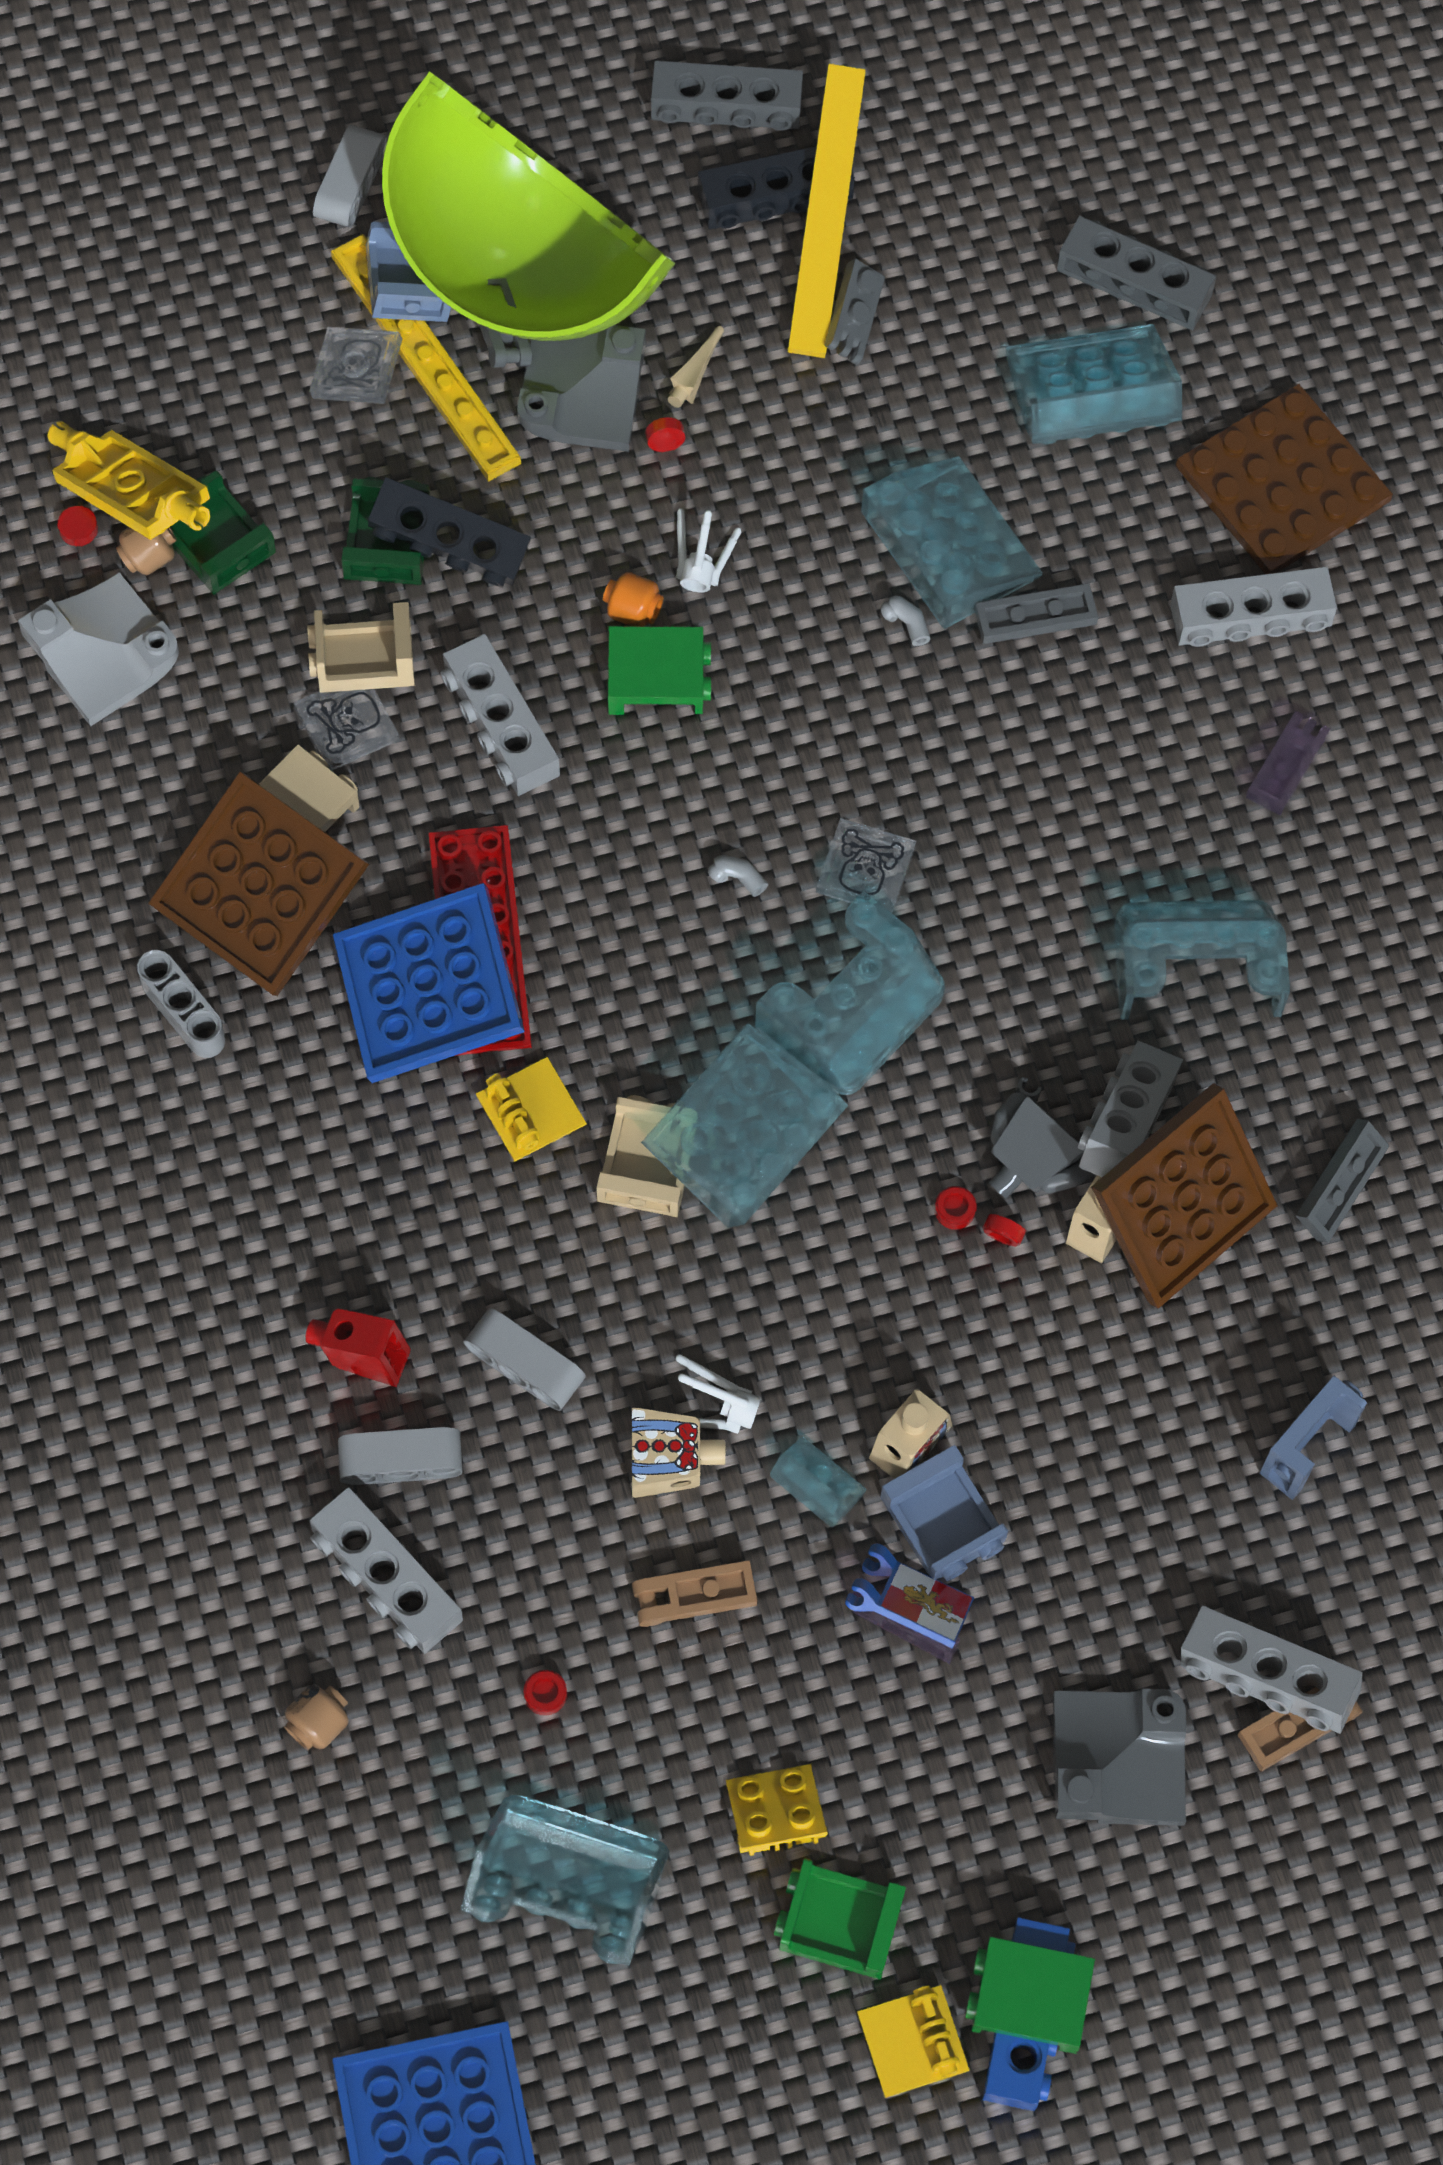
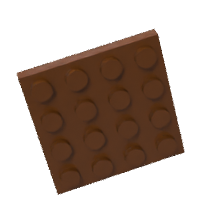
(1283, 480)
(258, 884)
(1185, 1195)

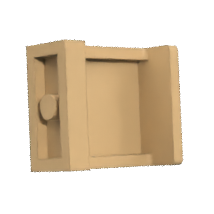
(362, 653)
(312, 788)
(630, 1171)

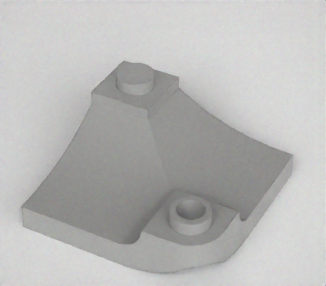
(101, 646)

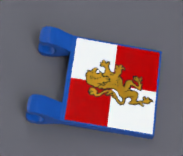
(911, 1598)

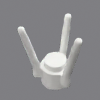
(697, 571)
(738, 1405)

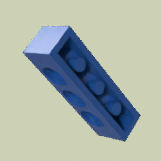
(1004, 2081)

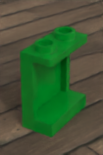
(657, 667)
(839, 1919)
(1031, 1993)

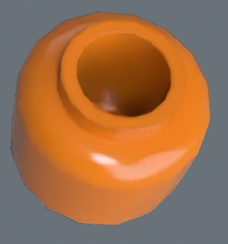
(633, 600)

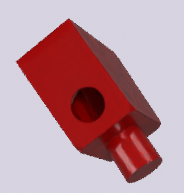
(362, 1345)

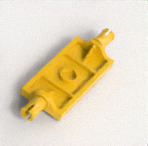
(128, 481)

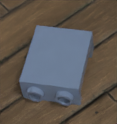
(394, 285)
(1285, 1463)
(943, 1515)

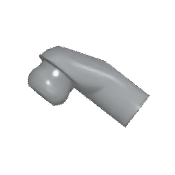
(900, 608)
(738, 868)

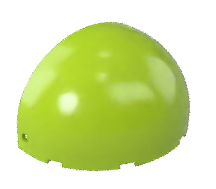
(485, 206)

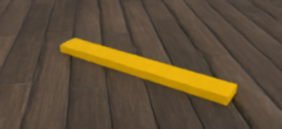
(826, 210)
(436, 374)

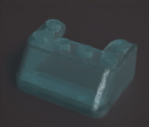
(1199, 930)
(864, 1009)
(567, 1870)

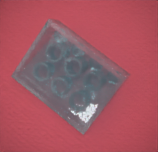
(1095, 384)
(947, 538)
(744, 1125)

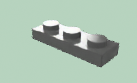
(1036, 613)
(1342, 1180)

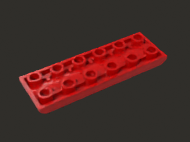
(478, 857)

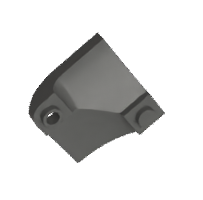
(584, 388)
(1119, 1757)

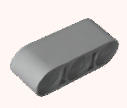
(350, 176)
(177, 986)
(524, 1359)
(399, 1456)

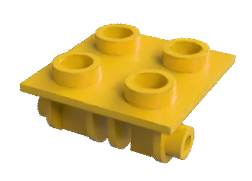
(530, 1108)
(776, 1809)
(913, 2041)

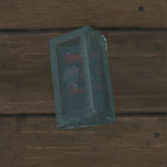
(817, 1481)

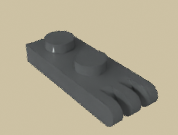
(854, 311)

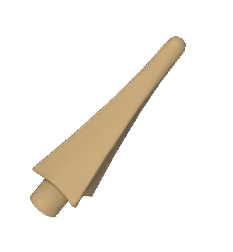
(688, 378)

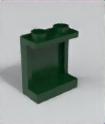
(228, 543)
(371, 557)

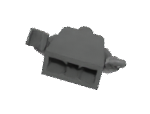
(1033, 1147)

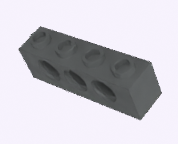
(712, 83)
(1144, 289)

